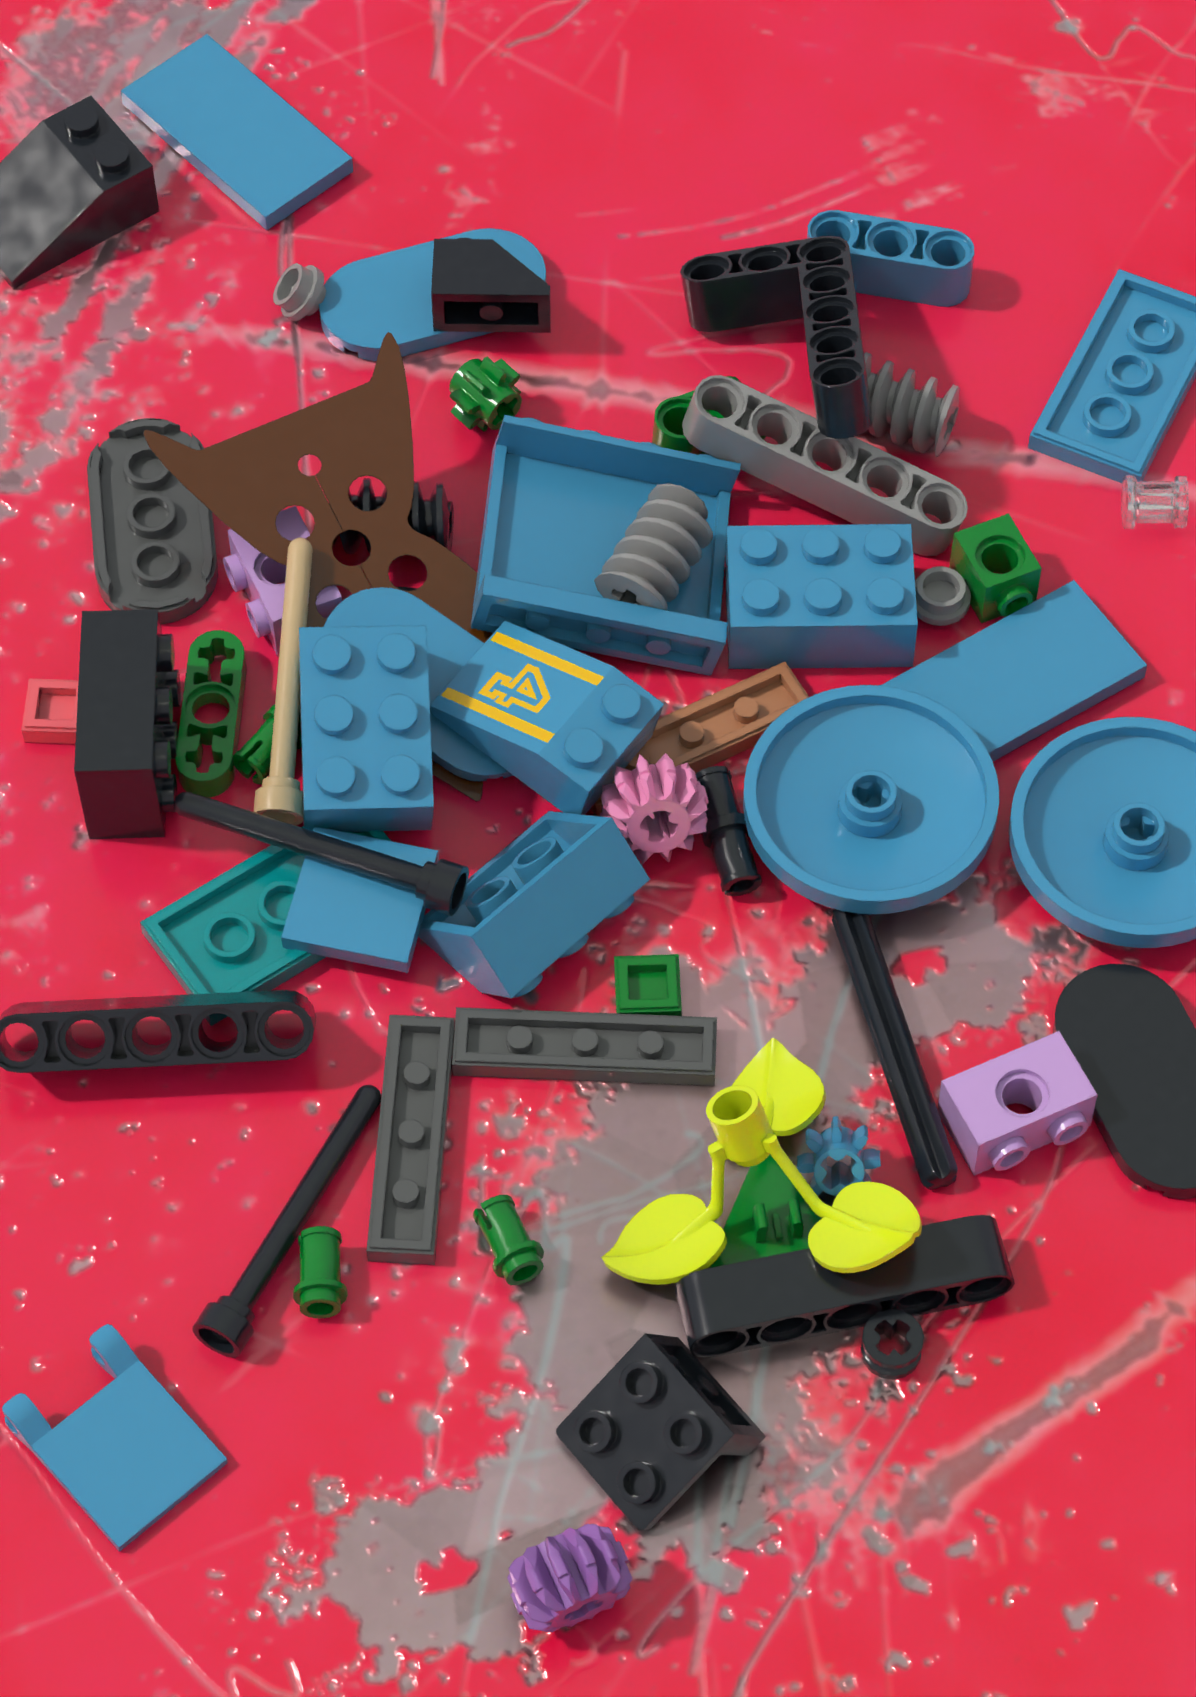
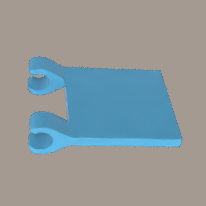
(124, 1450)

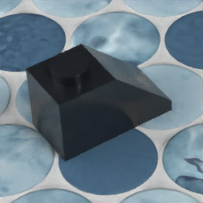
(486, 289)

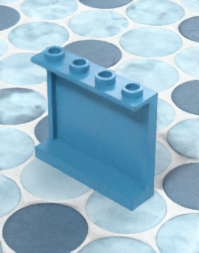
(553, 522)

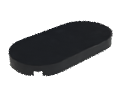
(1142, 1064)

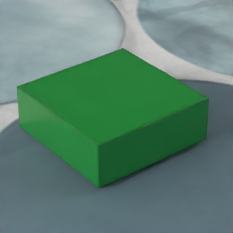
(648, 985)

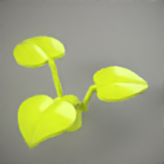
(767, 1100)

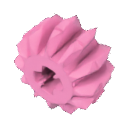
(656, 806)

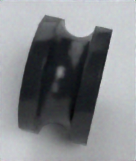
(888, 1323)

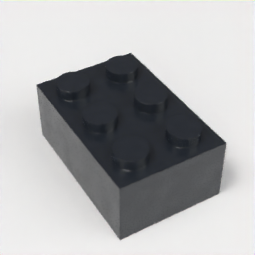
(126, 724)

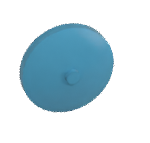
(870, 799)
(1111, 831)

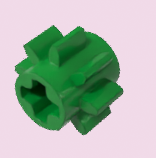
(485, 393)

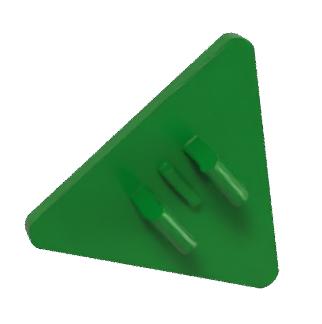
(766, 1217)

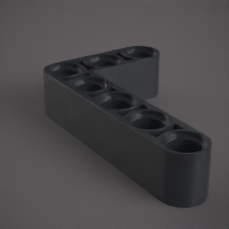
(789, 283)

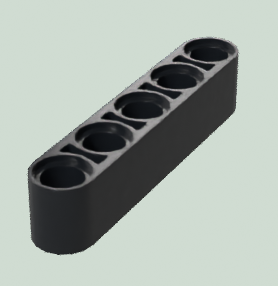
(182, 1014)
(798, 1299)

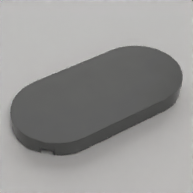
(147, 529)

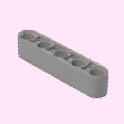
(793, 466)

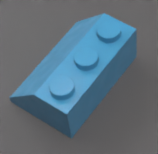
(536, 902)

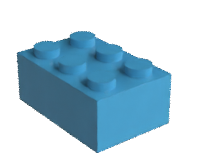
(820, 596)
(366, 728)

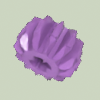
(569, 1578)

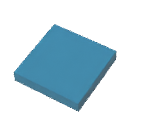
(355, 914)

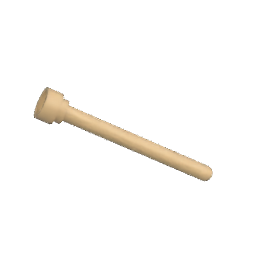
(280, 792)

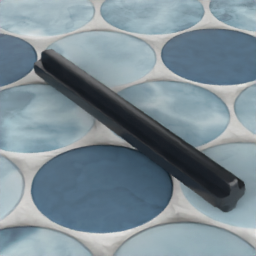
(896, 1049)

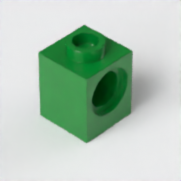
(1000, 549)

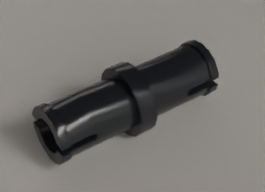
(728, 833)

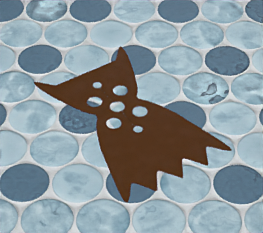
(353, 437)

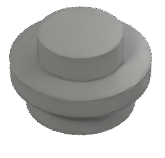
(299, 291)
(941, 596)

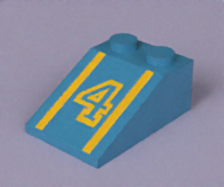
(549, 715)

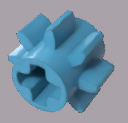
(837, 1143)

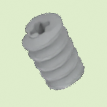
(910, 410)
(657, 549)

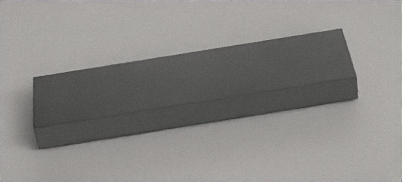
(584, 1046)
(411, 1140)

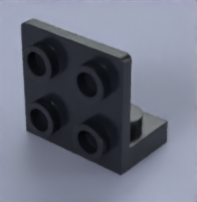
(655, 1428)

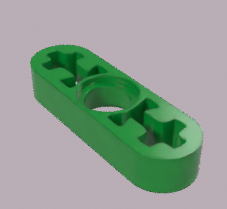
(201, 690)

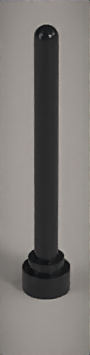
(437, 884)
(227, 1323)

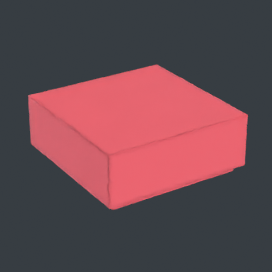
(50, 711)

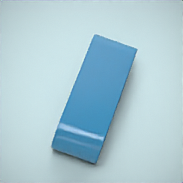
(902, 257)

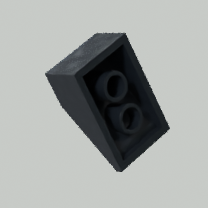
(69, 190)

